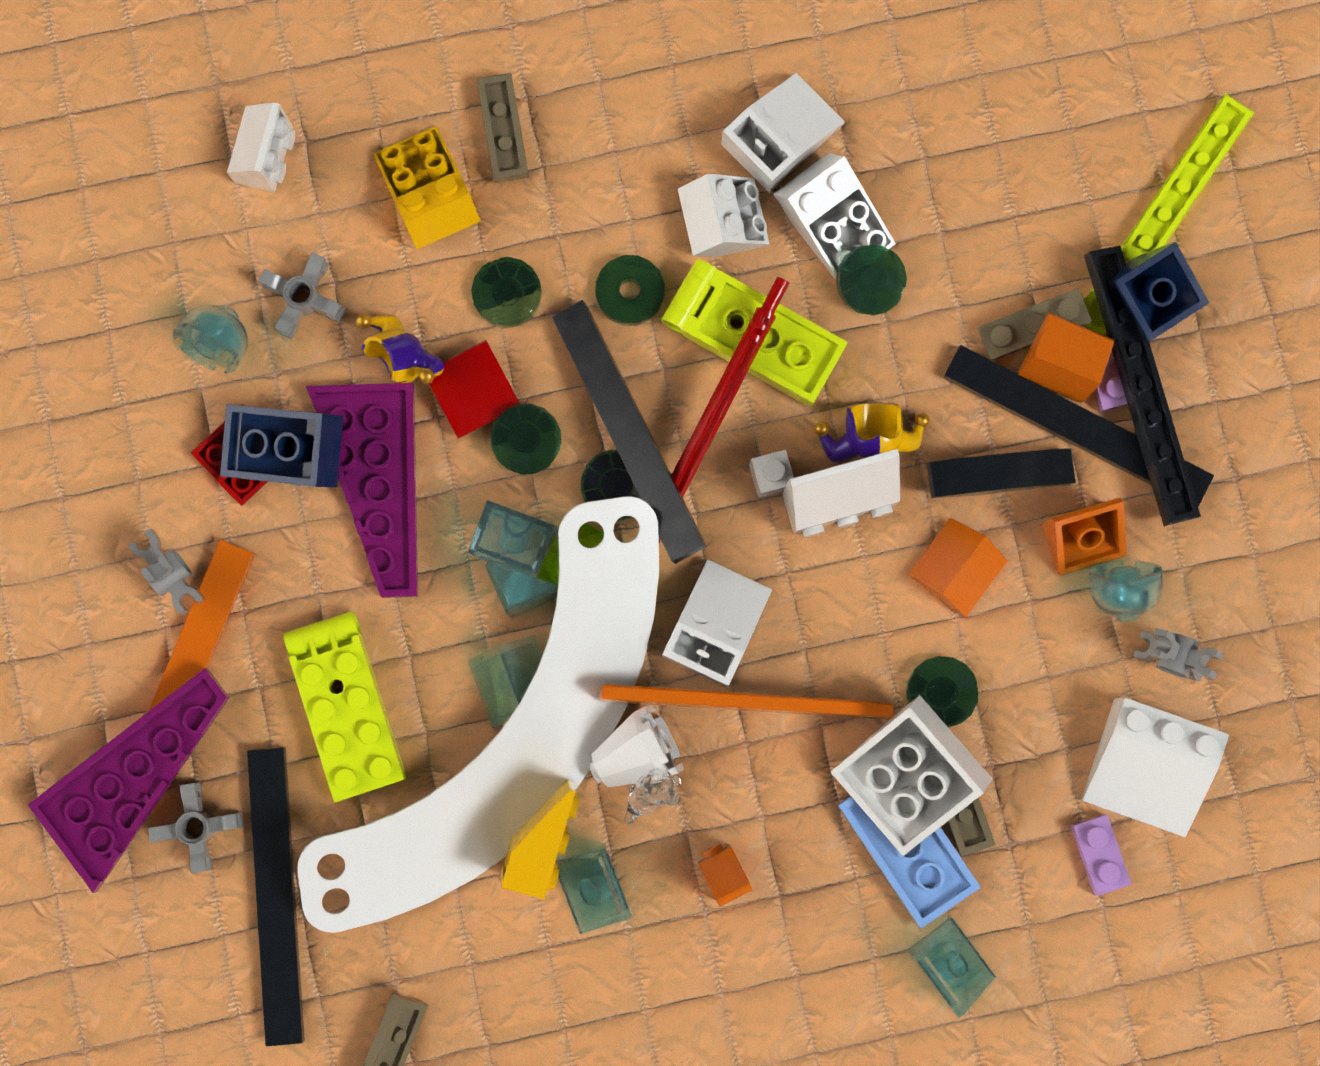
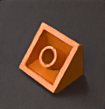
(1067, 358)
(1087, 536)
(958, 566)

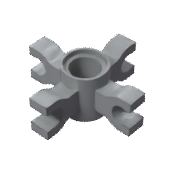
(313, 272)
(166, 572)
(1178, 655)
(192, 802)

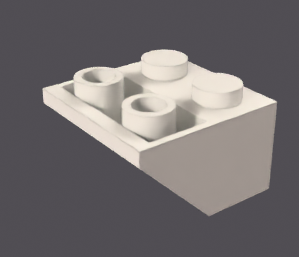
(261, 147)
(723, 215)

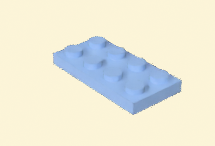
(926, 878)

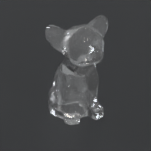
(651, 793)

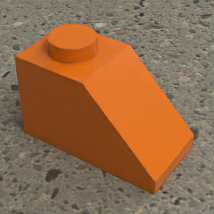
(724, 874)

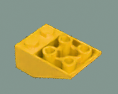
(427, 187)
(533, 850)

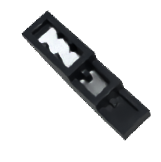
(1000, 473)

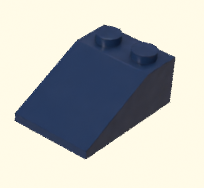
(281, 446)

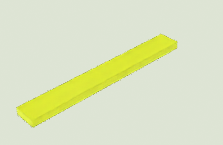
(1180, 188)

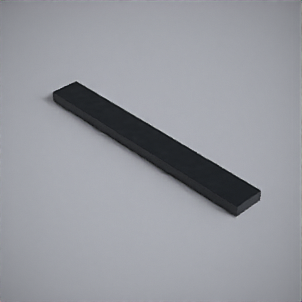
(1143, 392)
(1058, 416)
(629, 431)
(275, 897)

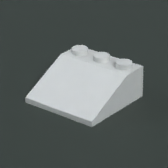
(843, 493)
(1154, 766)
(912, 776)

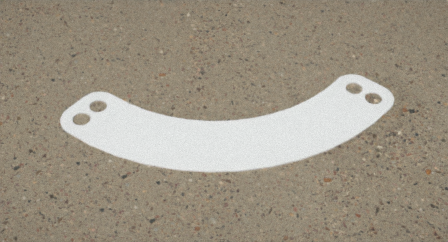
(468, 822)

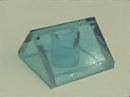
(512, 539)
(519, 590)
(505, 675)
(594, 890)
(952, 966)

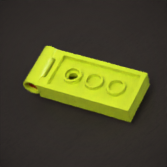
(795, 352)
(348, 726)

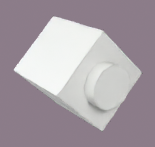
(770, 473)

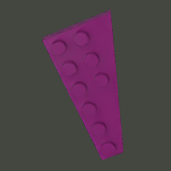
(379, 475)
(112, 793)

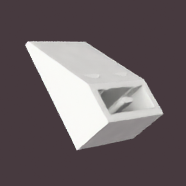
(780, 131)
(832, 211)
(717, 623)

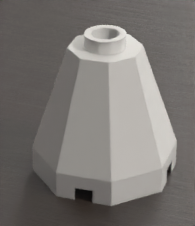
(635, 749)

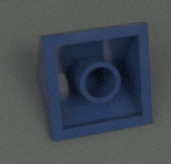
(1160, 290)

